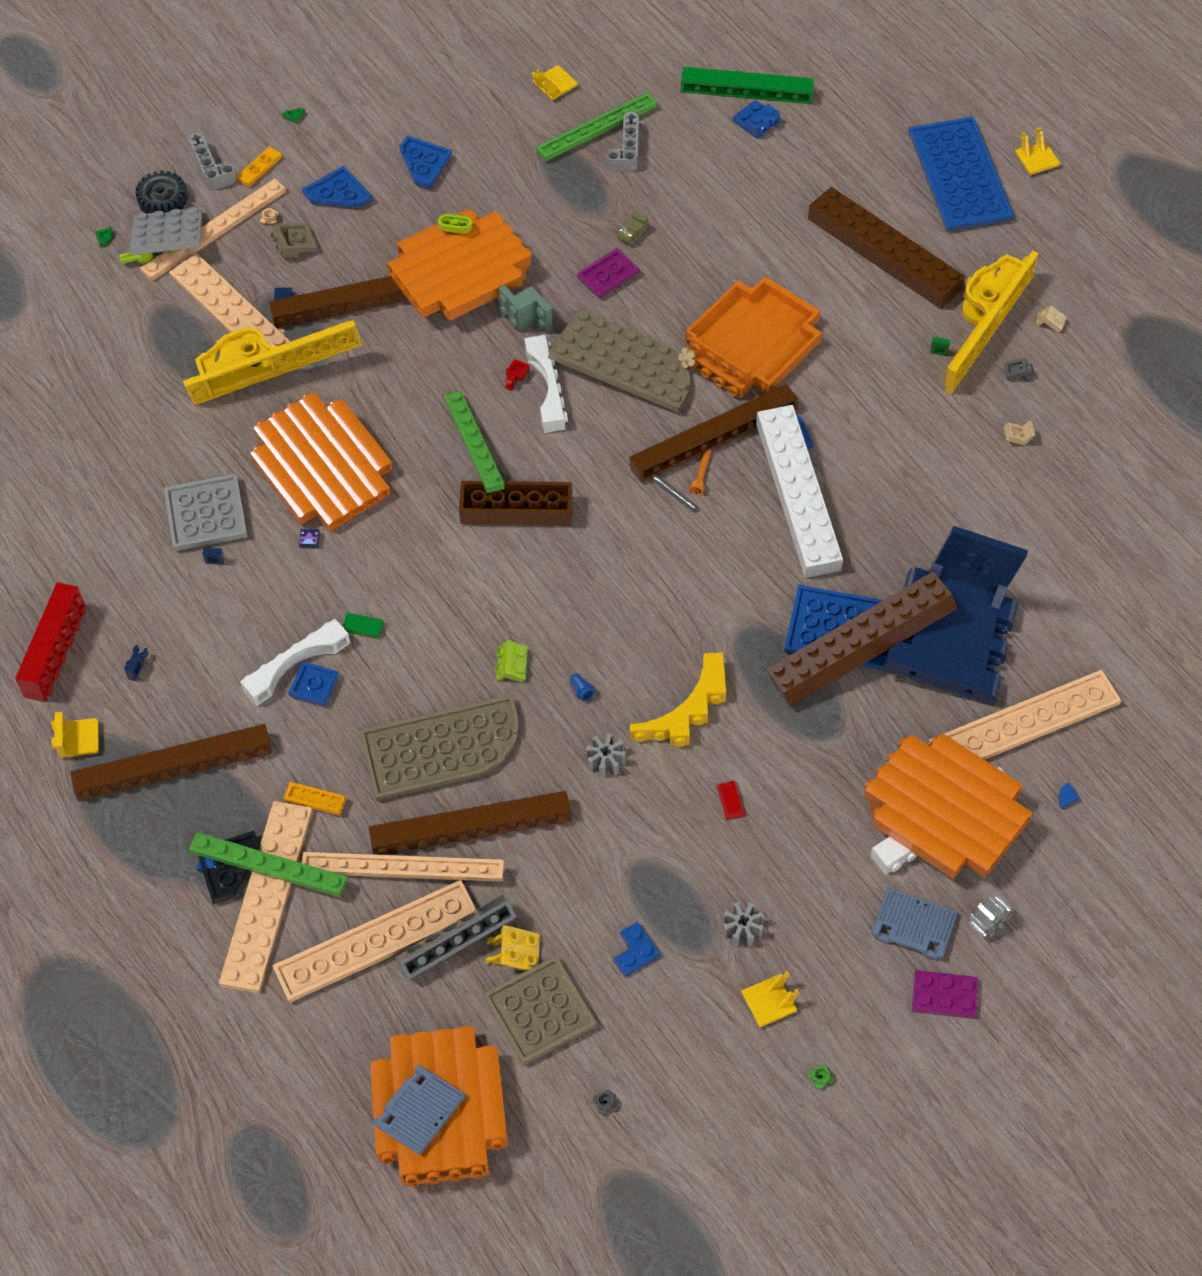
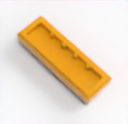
(259, 167)
(315, 798)

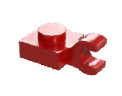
(516, 371)

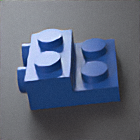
(757, 118)

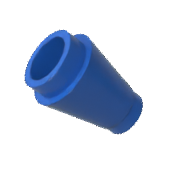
(582, 687)

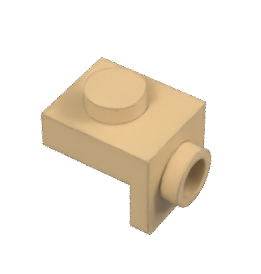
(1052, 318)
(1019, 434)

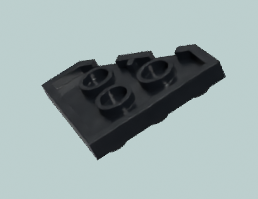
(225, 878)

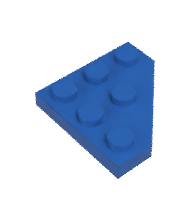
(424, 160)
(337, 189)

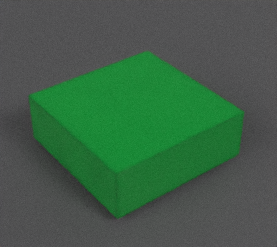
(940, 346)

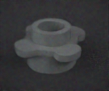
(605, 1096)

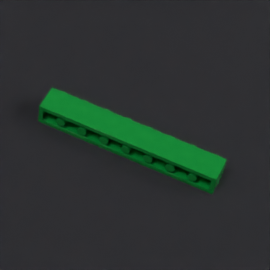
(747, 85)

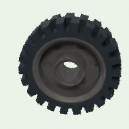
(161, 192)

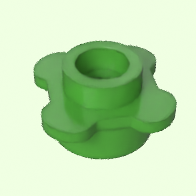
(820, 1070)

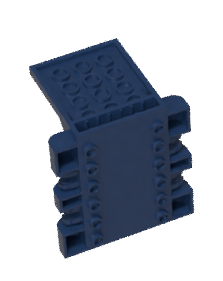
(961, 645)

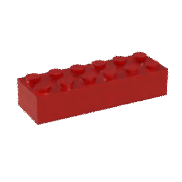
(51, 642)

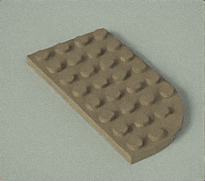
(623, 359)
(440, 747)

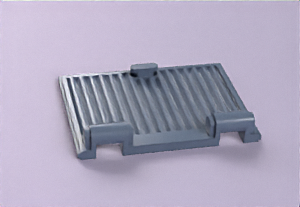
(914, 923)
(418, 1109)

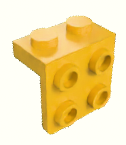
(75, 736)

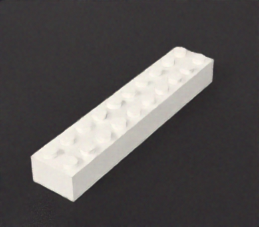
(799, 491)

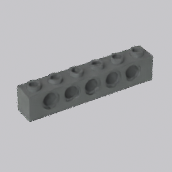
(455, 937)

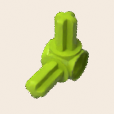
(142, 258)

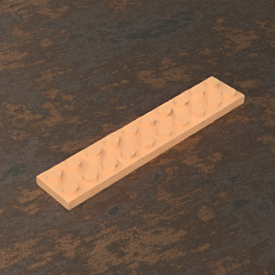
(222, 299)
(1037, 716)
(264, 901)
(372, 941)

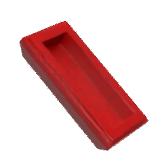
(730, 800)

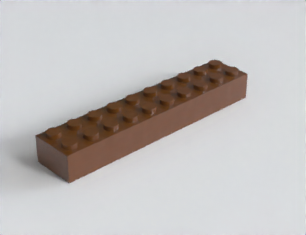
(886, 247)
(861, 638)

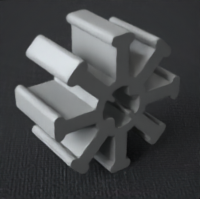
(614, 752)
(990, 916)
(753, 923)

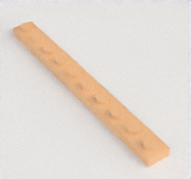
(216, 228)
(407, 866)

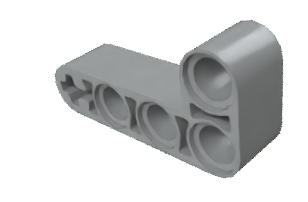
(627, 158)
(214, 175)

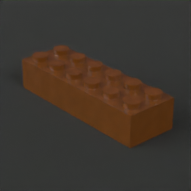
(517, 503)

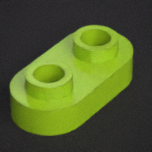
(455, 223)

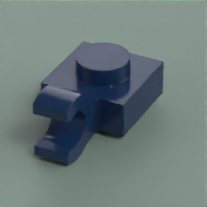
(135, 663)

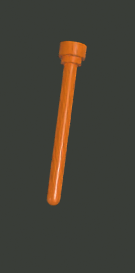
(698, 484)

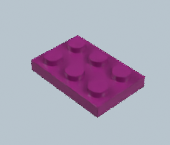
(608, 273)
(945, 994)

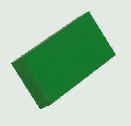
(363, 625)

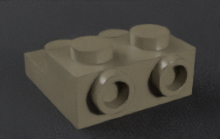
(293, 239)

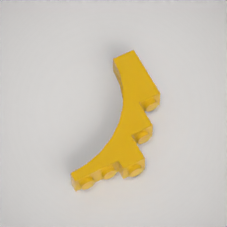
(693, 710)

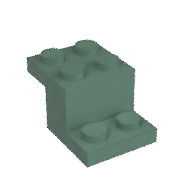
(525, 309)

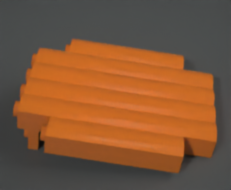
(459, 269)
(753, 337)
(321, 461)
(946, 805)
(475, 1125)

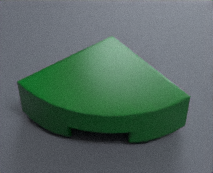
(294, 115)
(104, 236)

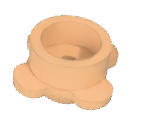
(269, 216)

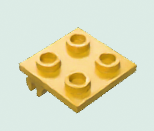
(554, 82)
(1038, 156)
(518, 948)
(770, 1000)

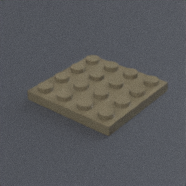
(539, 1010)

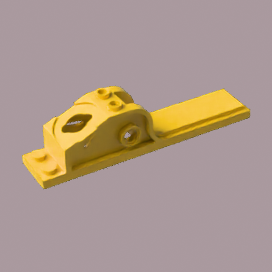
(995, 299)
(248, 347)

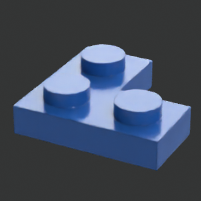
(640, 953)

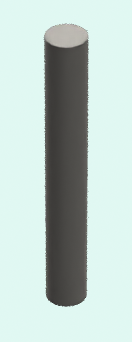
(675, 493)

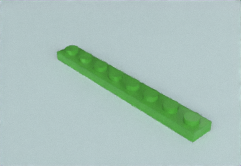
(594, 127)
(474, 442)
(268, 864)

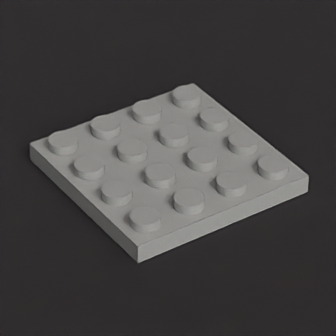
(166, 231)
(205, 512)

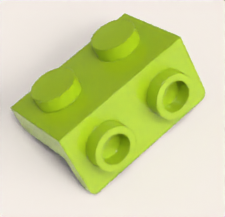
(511, 661)

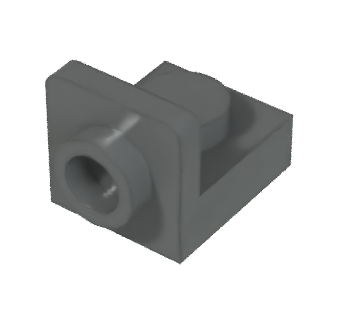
(1018, 368)

